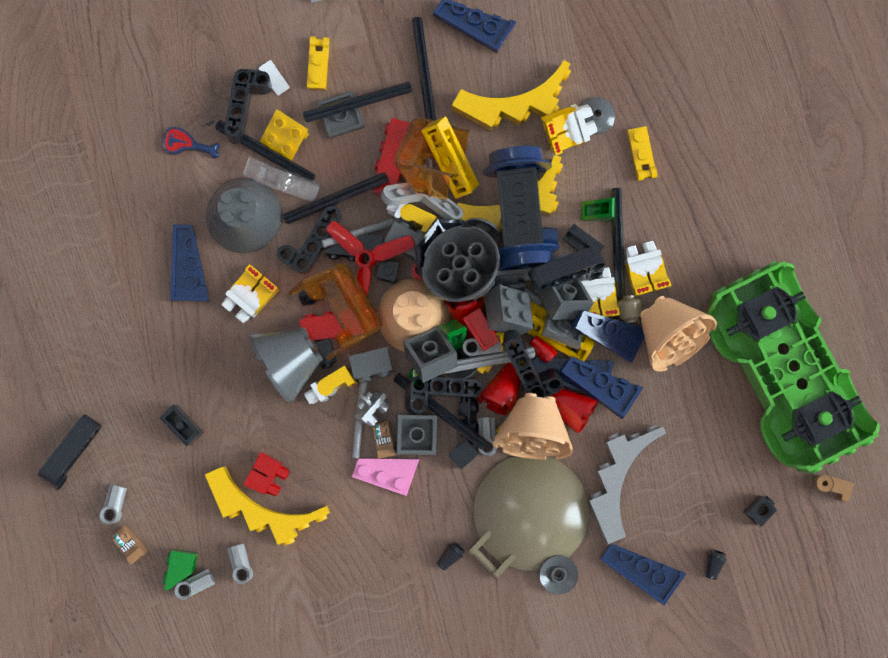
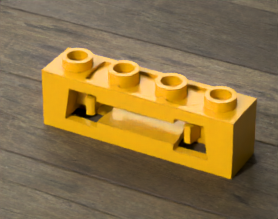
(450, 157)
(538, 318)

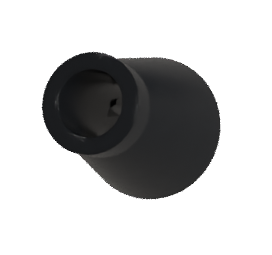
(451, 555)
(715, 562)

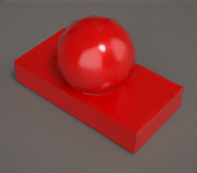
(478, 326)

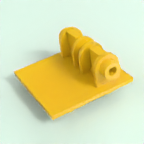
(284, 135)

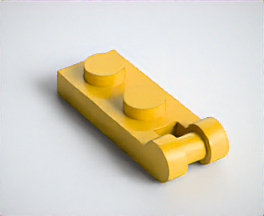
(318, 64)
(641, 153)

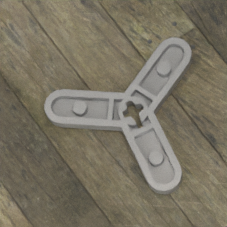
(403, 193)

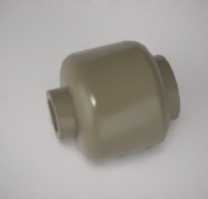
(630, 308)

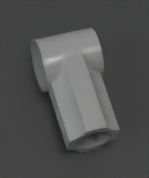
(494, 349)
(487, 430)
(114, 501)
(239, 561)
(196, 584)

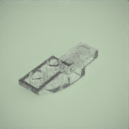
(281, 179)

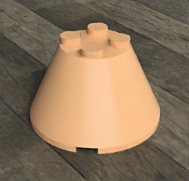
(410, 310)
(674, 332)
(534, 430)

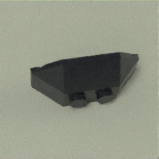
(432, 232)

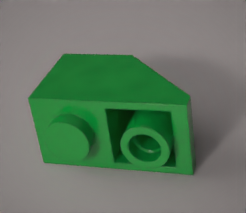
(180, 565)

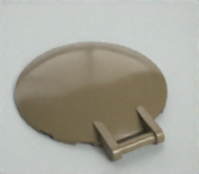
(528, 514)

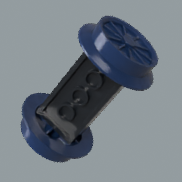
(520, 206)

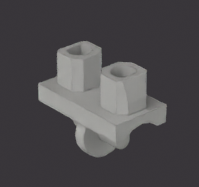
(368, 405)

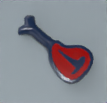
(178, 140)

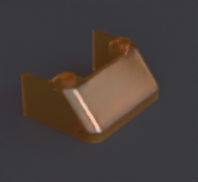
(413, 155)
(347, 303)

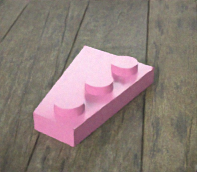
(387, 473)

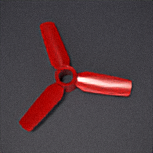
(356, 248)

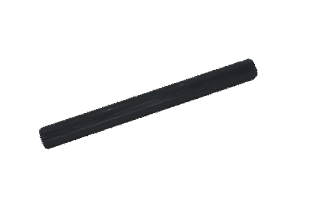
(423, 68)
(356, 102)
(270, 154)
(336, 198)
(618, 244)
(445, 415)

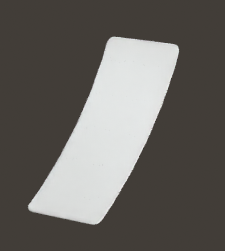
(278, 83)

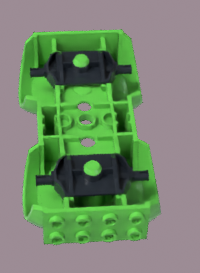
(797, 424)

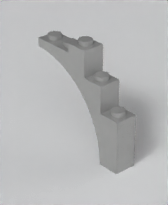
(607, 504)

